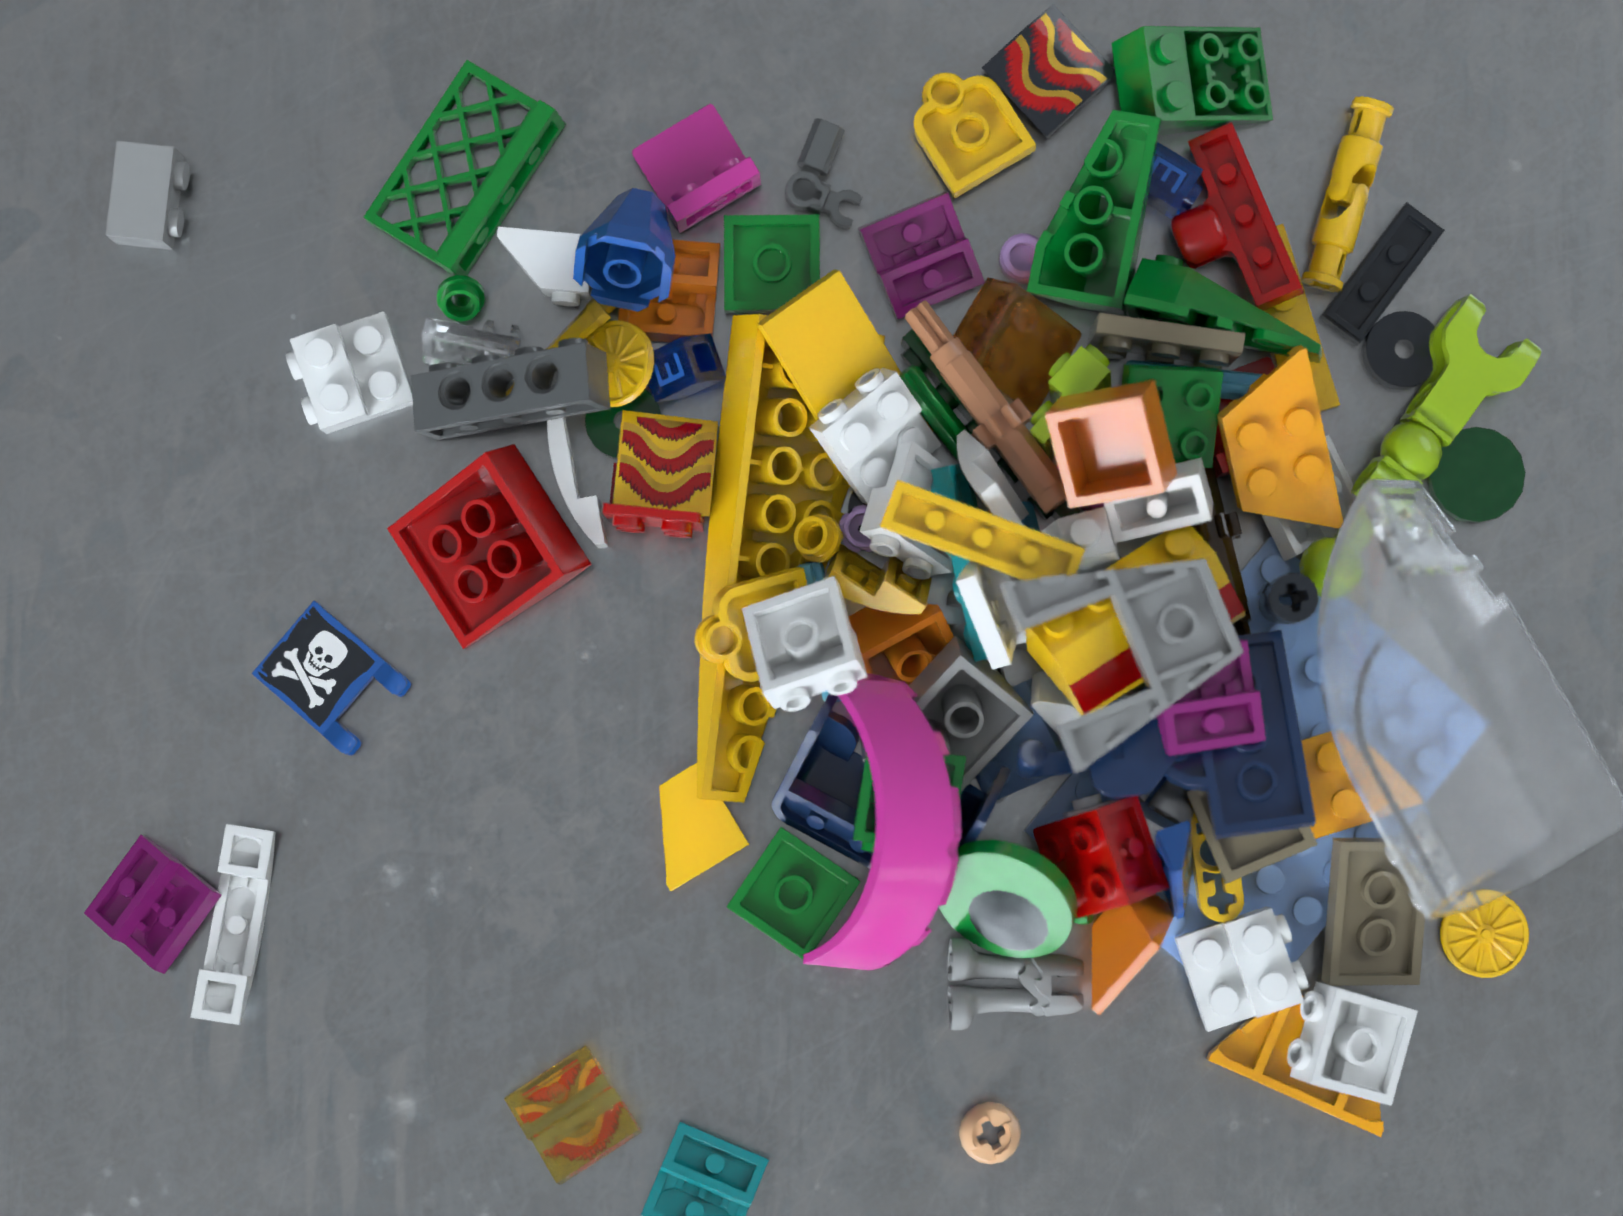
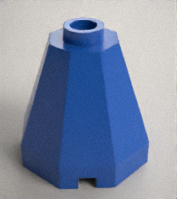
(627, 252)

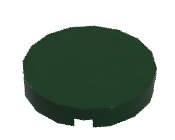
(1478, 476)

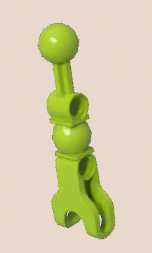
(1439, 410)

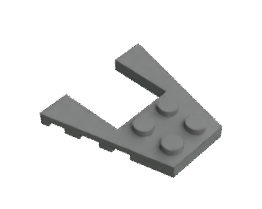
(1172, 627)

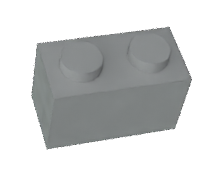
(146, 195)

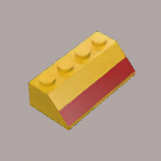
(1088, 648)

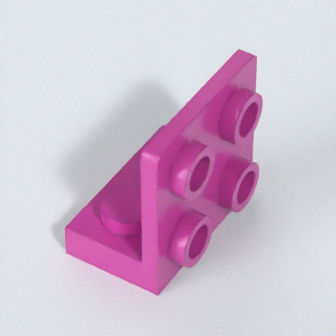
(696, 167)

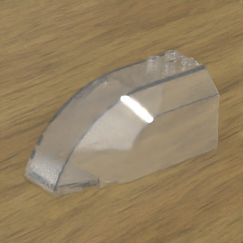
(1450, 712)

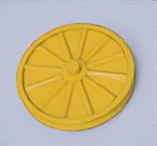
(628, 359)
(1486, 939)

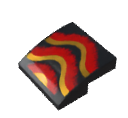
(1050, 70)

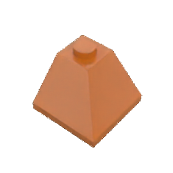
(900, 643)
(1123, 944)

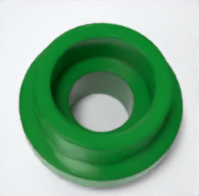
(460, 307)

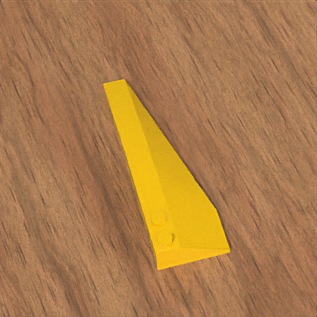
(764, 484)

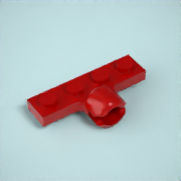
(1235, 221)

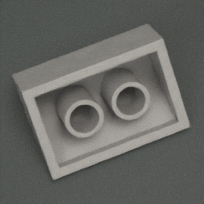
(968, 706)

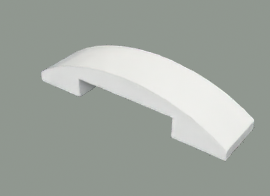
(585, 510)
(236, 925)

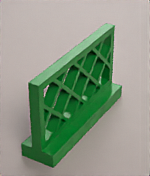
(502, 180)

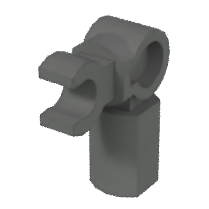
(805, 189)

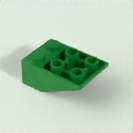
(1193, 76)

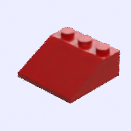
(488, 544)

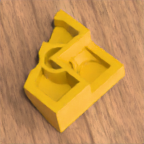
(694, 829)

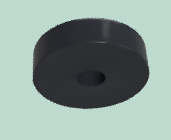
(1380, 352)

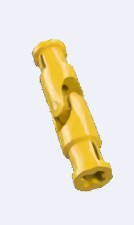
(1349, 188)

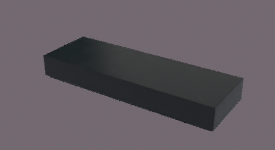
(1381, 274)

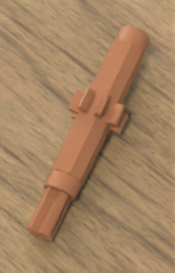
(998, 421)

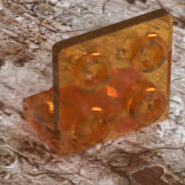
(1016, 340)

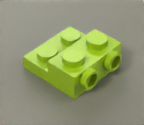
(1070, 375)

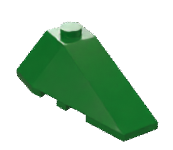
(1097, 231)
(1179, 295)

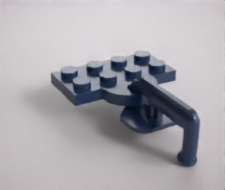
(1247, 785)

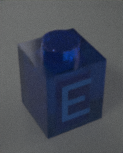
(1173, 182)
(685, 367)

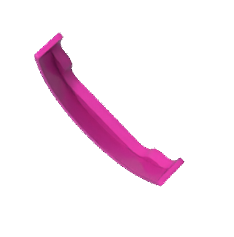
(914, 829)

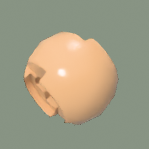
(982, 1150)

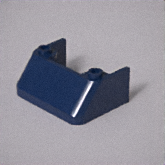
(825, 782)

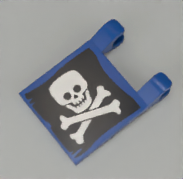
(323, 670)

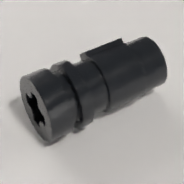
(1292, 585)

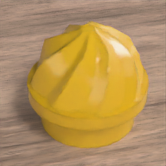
(818, 538)

